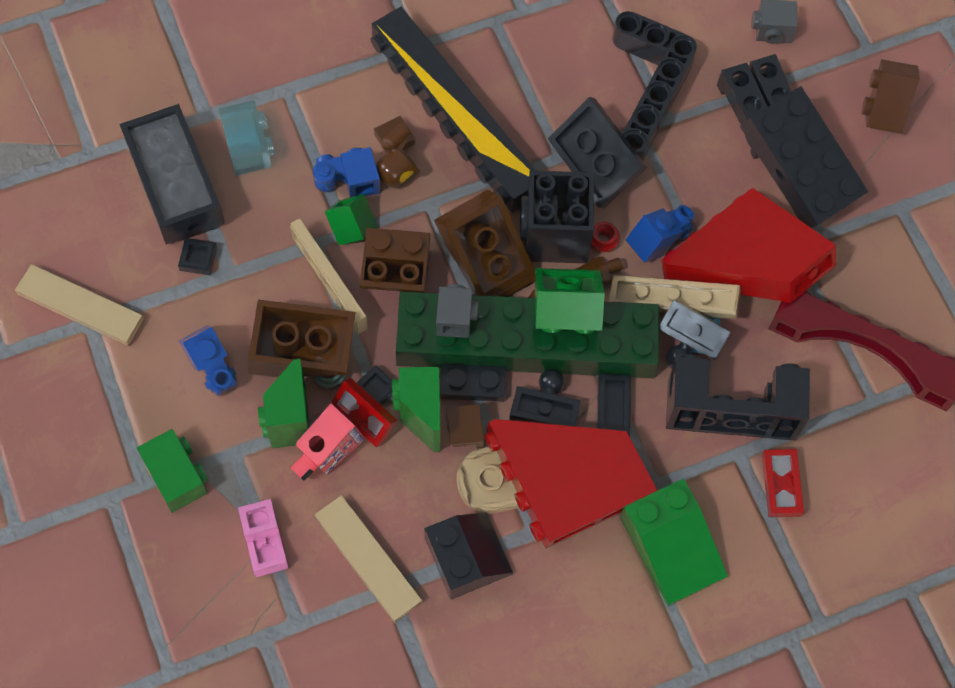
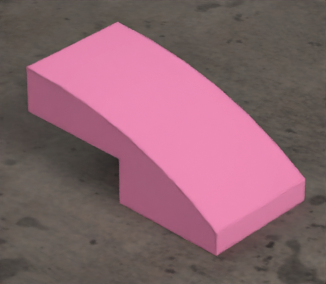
(263, 538)

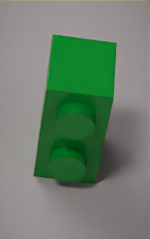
(172, 469)

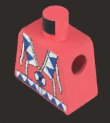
(333, 433)

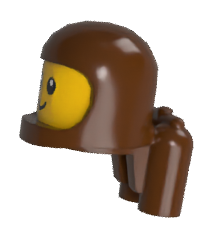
(396, 165)

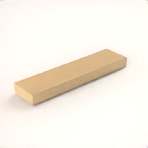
(327, 274)
(706, 298)
(79, 304)
(368, 559)

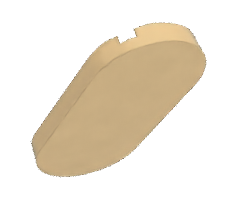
(483, 484)

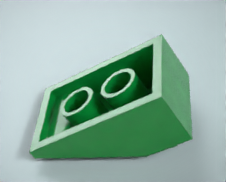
(674, 542)

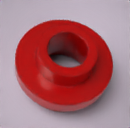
(609, 230)

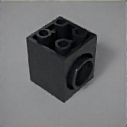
(558, 216)

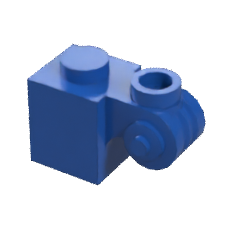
(353, 168)
(659, 231)
(207, 354)

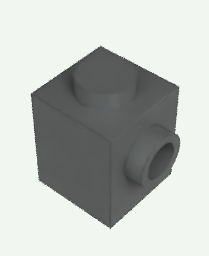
(775, 21)
(455, 311)

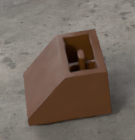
(395, 260)

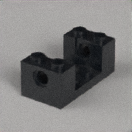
(777, 416)

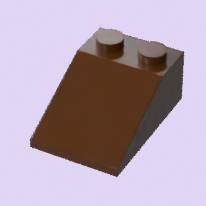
(486, 246)
(300, 332)

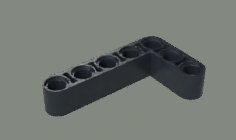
(669, 63)

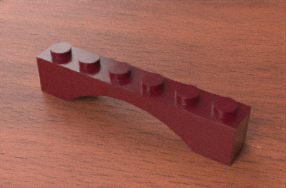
(925, 371)

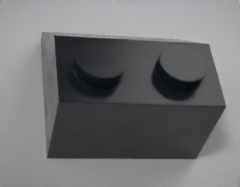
(467, 553)

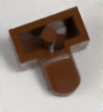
(891, 95)

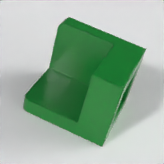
(350, 219)

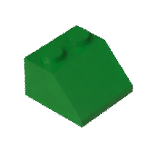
(568, 300)
(418, 400)
(285, 408)

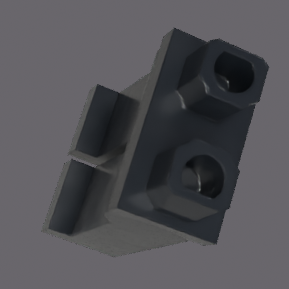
(753, 88)

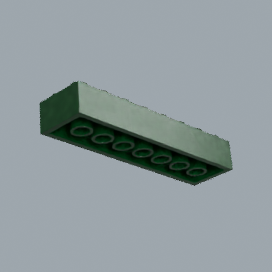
(508, 339)

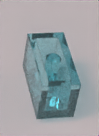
(245, 137)

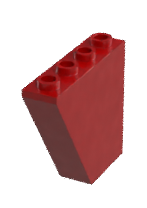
(756, 248)
(568, 474)

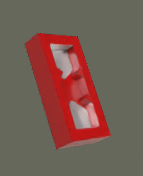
(364, 412)
(782, 483)

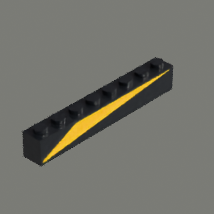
(453, 105)

